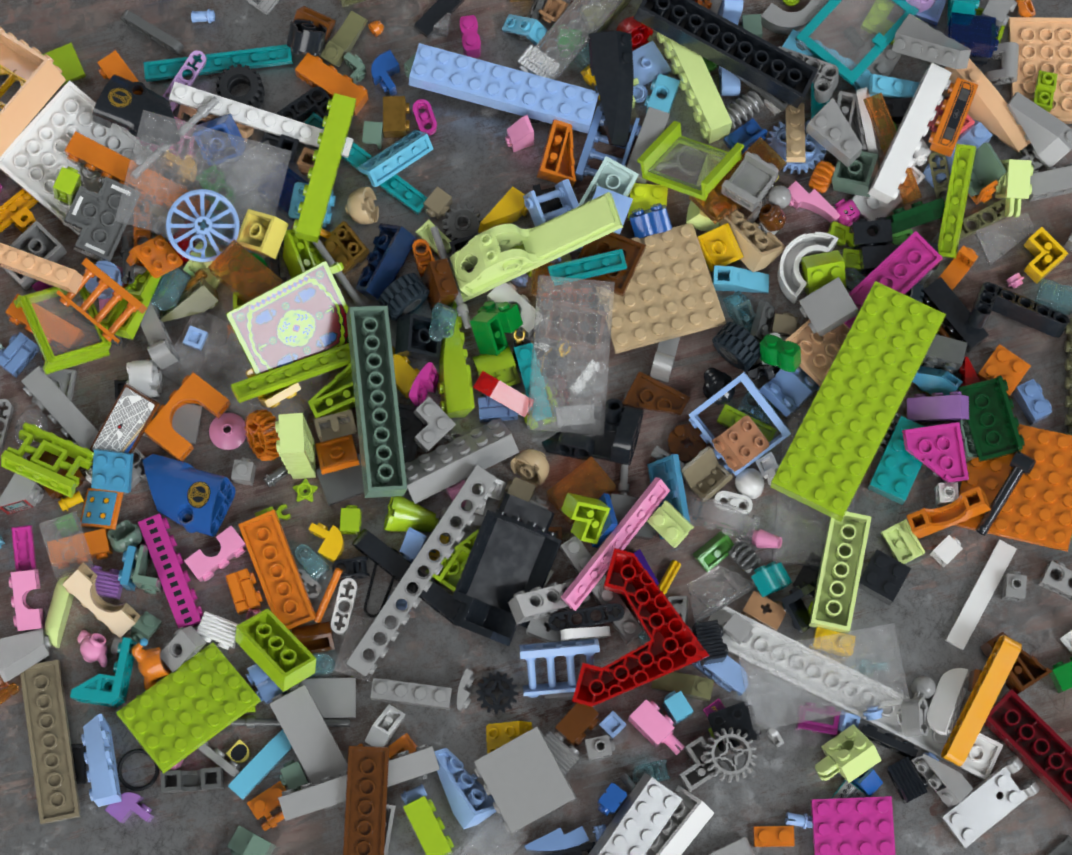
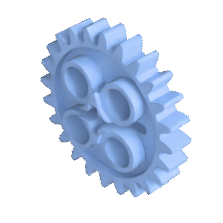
(812, 158)

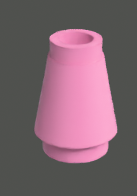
(764, 539)

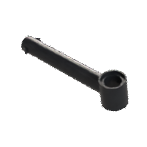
(1021, 465)

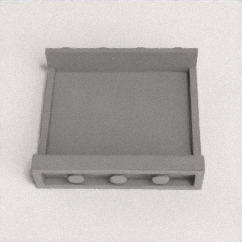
(524, 780)

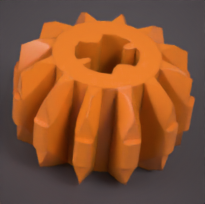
(822, 176)

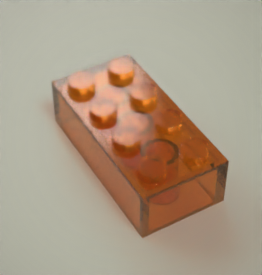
(243, 272)

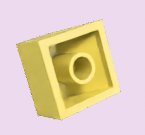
(262, 233)

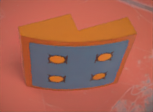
(101, 509)

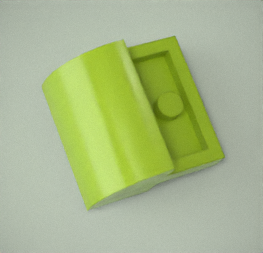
(499, 366)

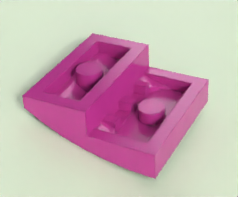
(425, 382)

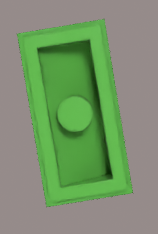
(713, 551)

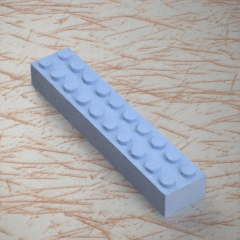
(502, 88)

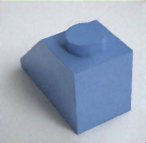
(412, 544)

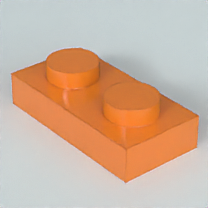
(773, 836)

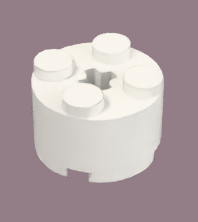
(145, 377)

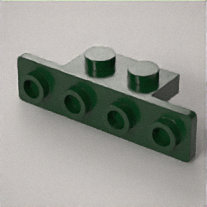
(916, 216)

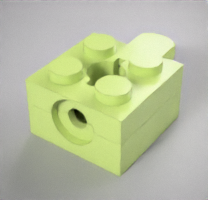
(1014, 185)
(847, 754)

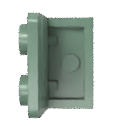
(985, 169)
(138, 574)

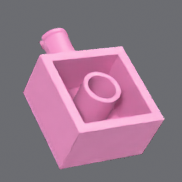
(655, 726)

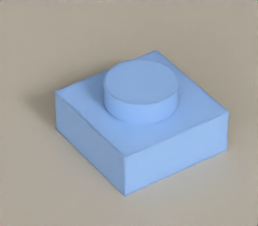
(195, 338)
(847, 720)
(612, 724)

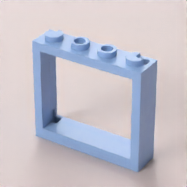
(706, 434)

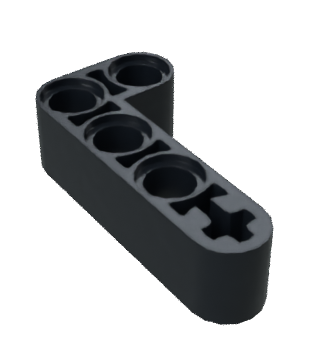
(308, 100)

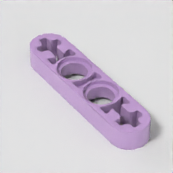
(179, 78)

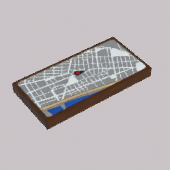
(126, 421)

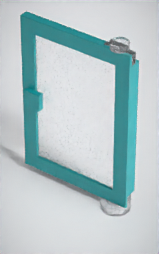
(853, 33)

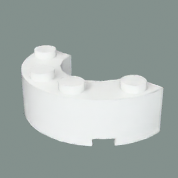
(788, 270)

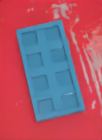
(669, 471)

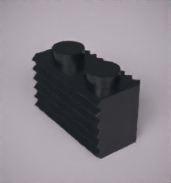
(710, 637)
(907, 779)

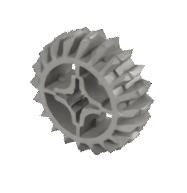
(731, 763)

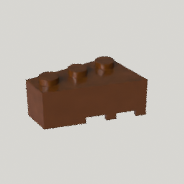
(1024, 671)

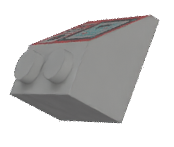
(20, 495)

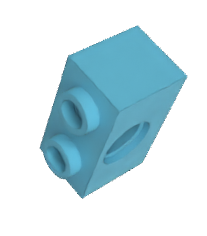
(666, 86)
(677, 707)

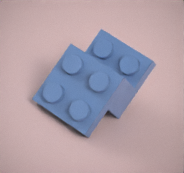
(789, 390)

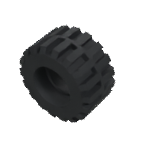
(241, 75)

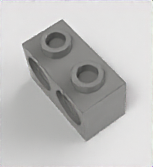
(1057, 586)

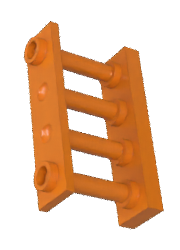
(118, 294)

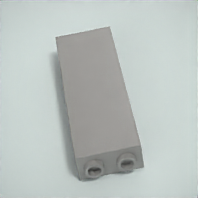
(309, 734)

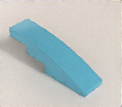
(261, 765)

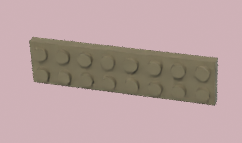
(50, 742)

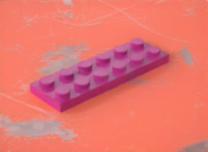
(899, 270)

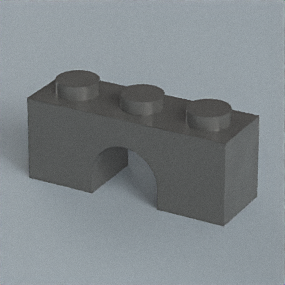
(195, 780)

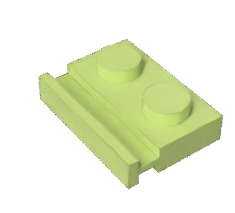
(670, 524)
(902, 542)

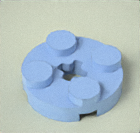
(112, 271)

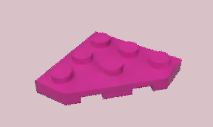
(939, 449)

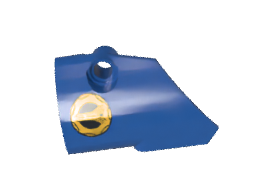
(188, 494)

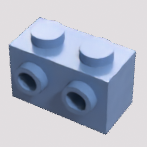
(1032, 401)

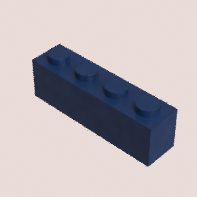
(385, 260)

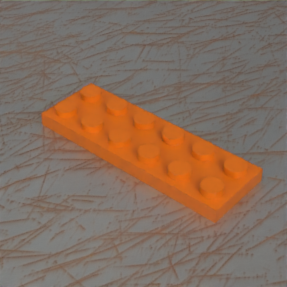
(277, 570)

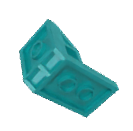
(97, 690)

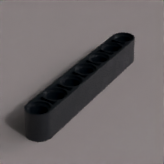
(397, 566)

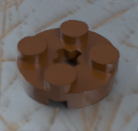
(682, 433)

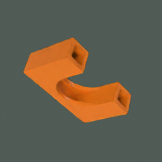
(193, 391)

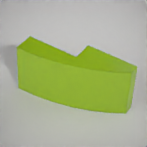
(1045, 89)

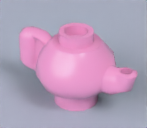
(93, 647)

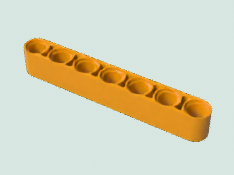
(981, 700)

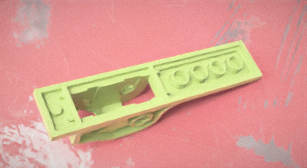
(543, 243)

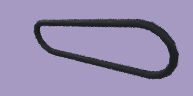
(369, 589)

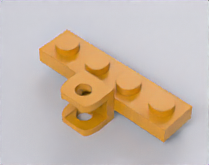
(18, 211)

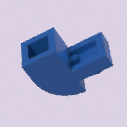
(384, 68)

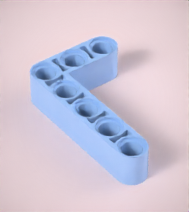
(728, 82)

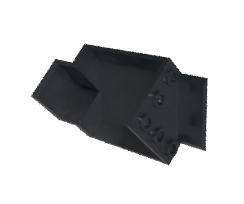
(507, 557)

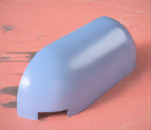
(725, 674)

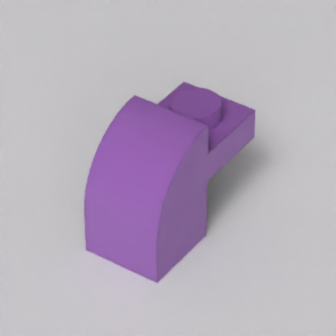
(129, 804)

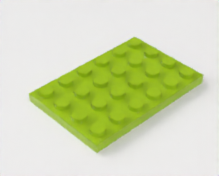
(188, 707)

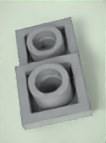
(463, 699)

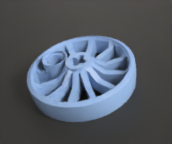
(197, 220)

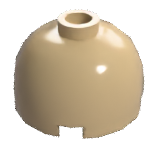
(361, 206)
(531, 466)

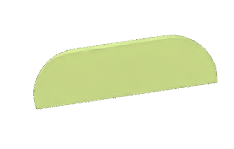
(58, 613)

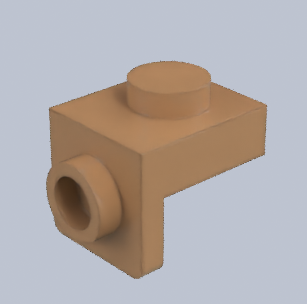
(553, 10)

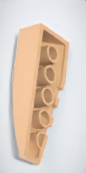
(990, 108)

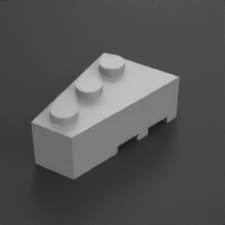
(850, 108)
(835, 134)

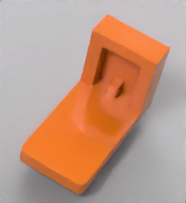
(985, 194)
(959, 267)

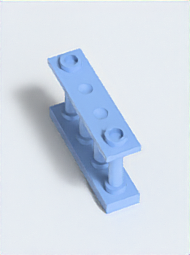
(568, 200)
(549, 651)

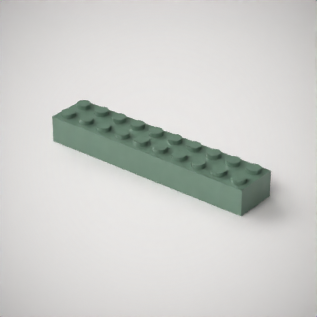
(376, 402)

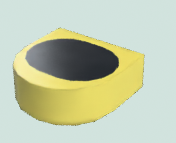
(239, 752)

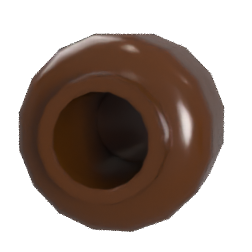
(772, 217)

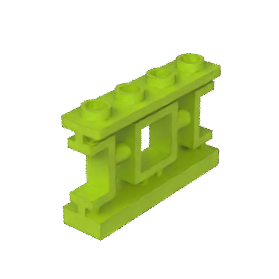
(41, 471)

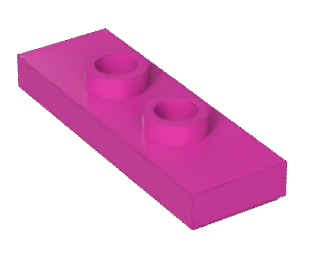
(23, 548)

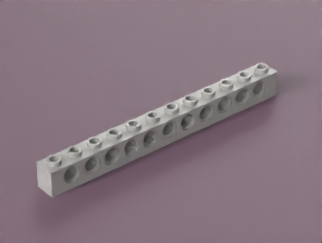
(357, 659)

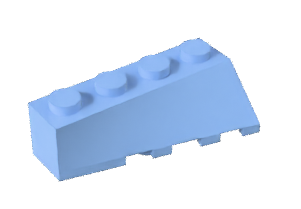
(101, 762)

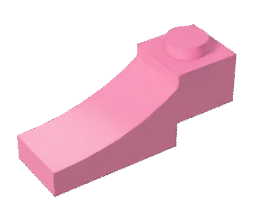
(812, 201)

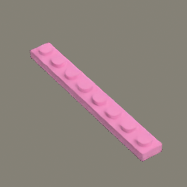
(617, 539)

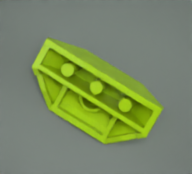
(299, 254)

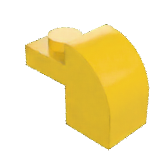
(333, 541)

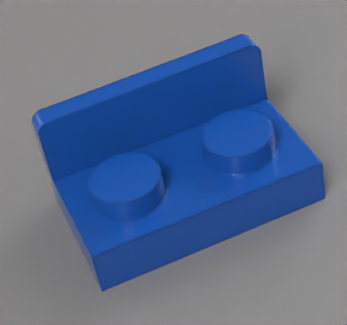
(746, 135)

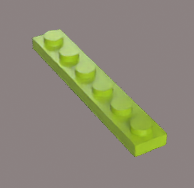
(956, 200)

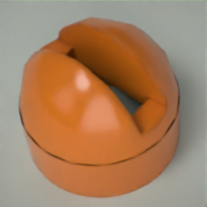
(376, 28)

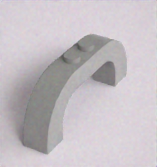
(784, 22)

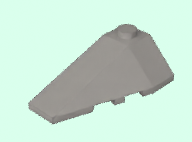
(1046, 133)

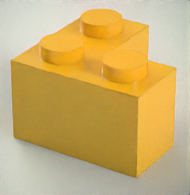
(1047, 254)

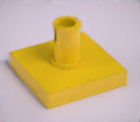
(719, 247)

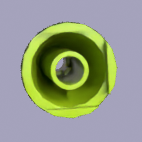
(405, 514)

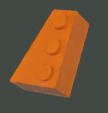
(558, 159)

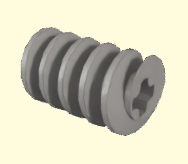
(744, 106)

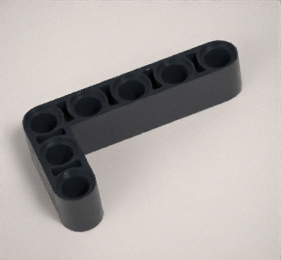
(1016, 307)

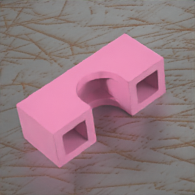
(204, 566)
(26, 617)

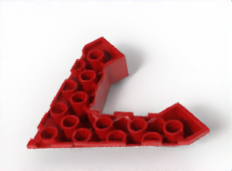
(670, 643)

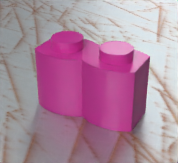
(470, 36)

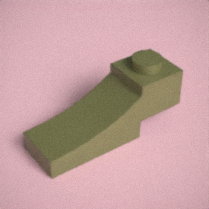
(344, 39)

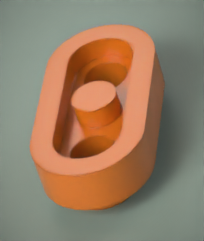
(1025, 8)

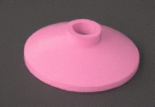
(229, 440)

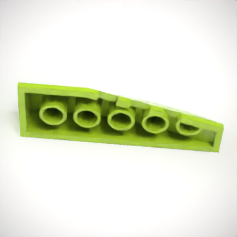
(455, 375)

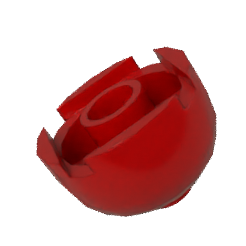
(638, 31)

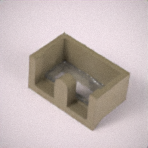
(335, 425)

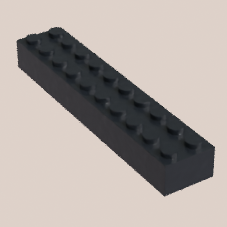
(730, 47)

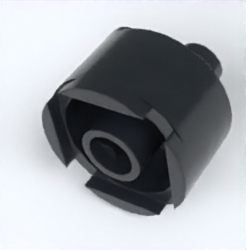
(306, 37)

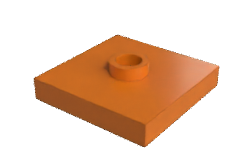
(337, 454)

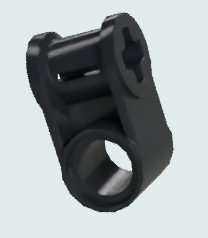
(352, 567)

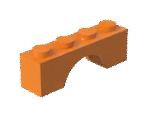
(933, 520)

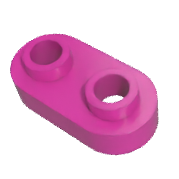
(425, 118)

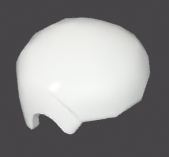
(750, 483)

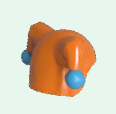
(149, 663)

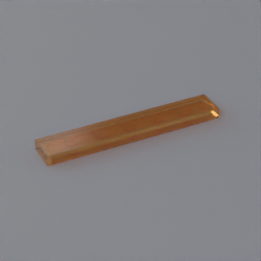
(885, 132)

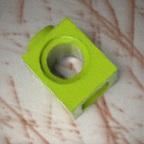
(350, 520)

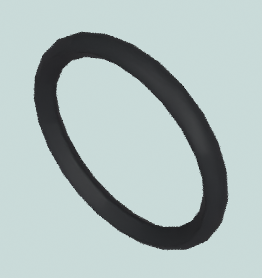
(121, 777)

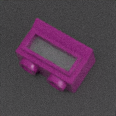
(825, 725)

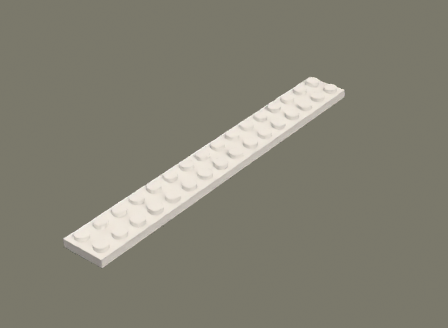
(980, 758)

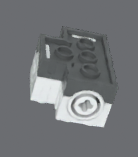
(95, 218)

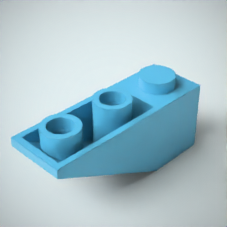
(734, 279)

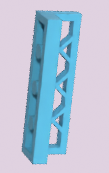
(396, 157)

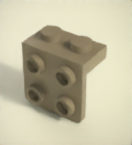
(705, 474)

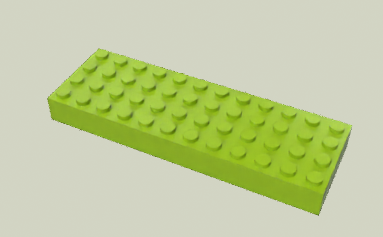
(857, 401)

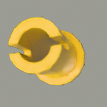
(67, 502)

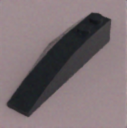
(614, 74)

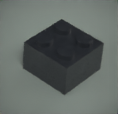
(414, 338)
(883, 577)

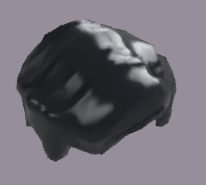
(715, 381)

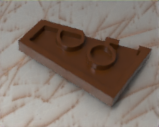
(655, 396)

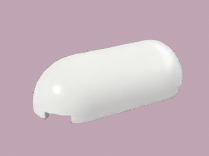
(947, 701)

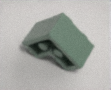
(247, 843)

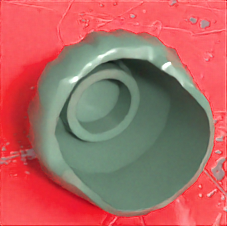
(124, 535)

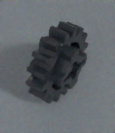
(488, 693)

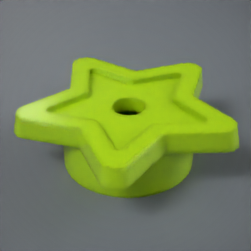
(305, 486)

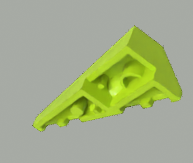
(141, 289)
(454, 566)

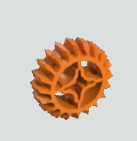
(262, 434)

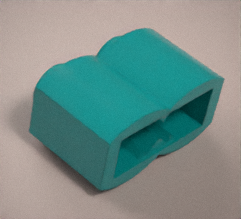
(771, 578)

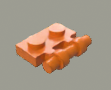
(267, 802)

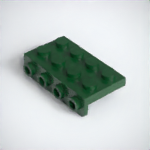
(992, 419)

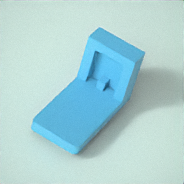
(525, 26)

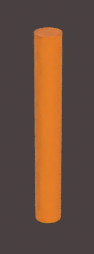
(328, 594)

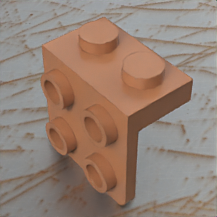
(740, 443)

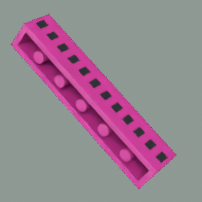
(170, 571)

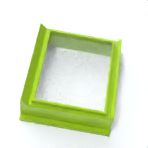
(686, 163)
(62, 331)

